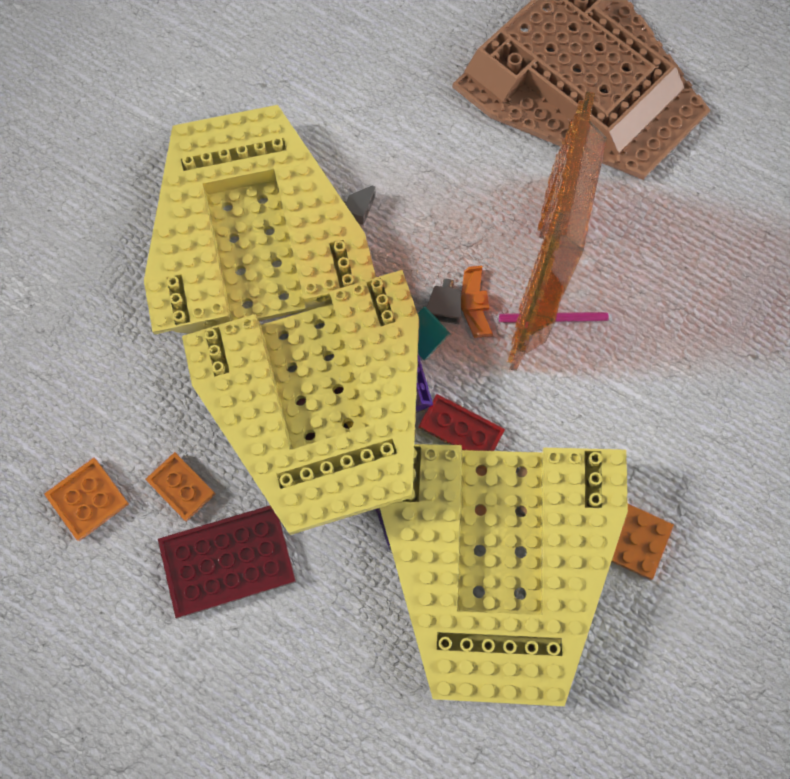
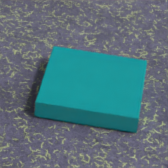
(430, 333)

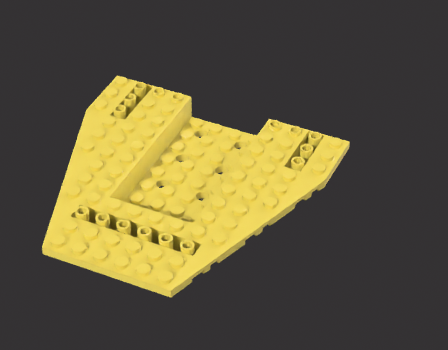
(190, 255)
(253, 399)
(495, 643)

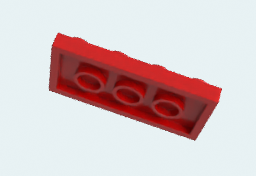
(460, 426)

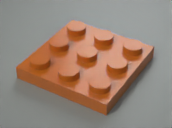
(86, 499)
(642, 542)

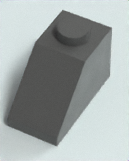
(360, 203)

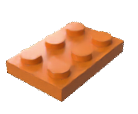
(180, 486)

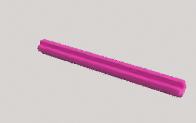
(561, 317)

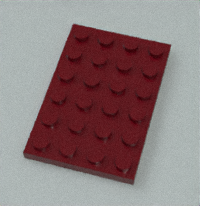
(226, 561)

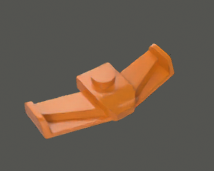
(475, 302)

